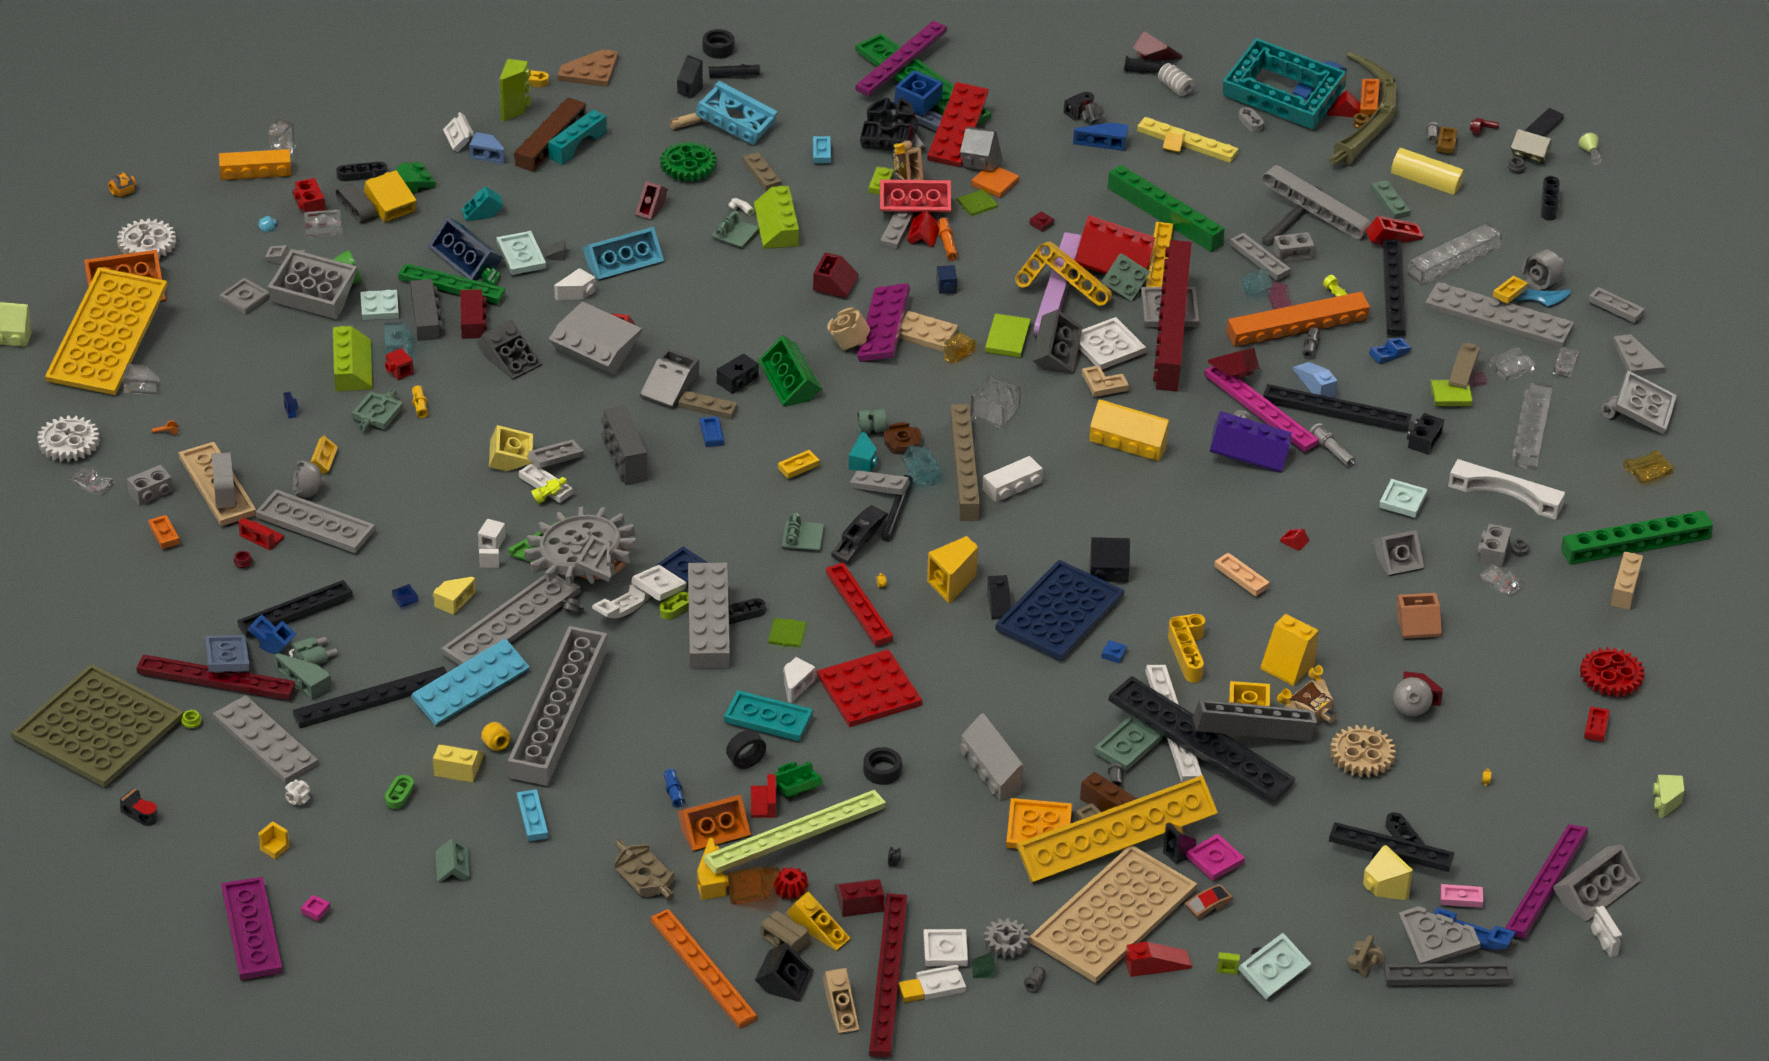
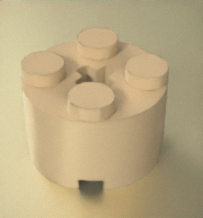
(849, 328)

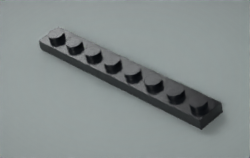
(1393, 287)
(1337, 407)
(364, 698)

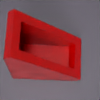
(1345, 106)

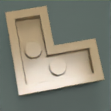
(1101, 385)

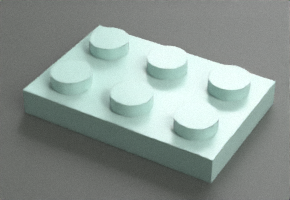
(521, 252)
(1274, 966)

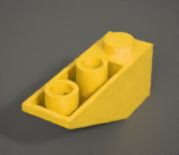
(708, 883)
(817, 921)

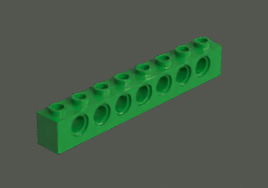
(1636, 537)

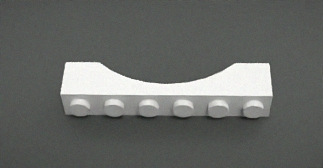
(1540, 498)

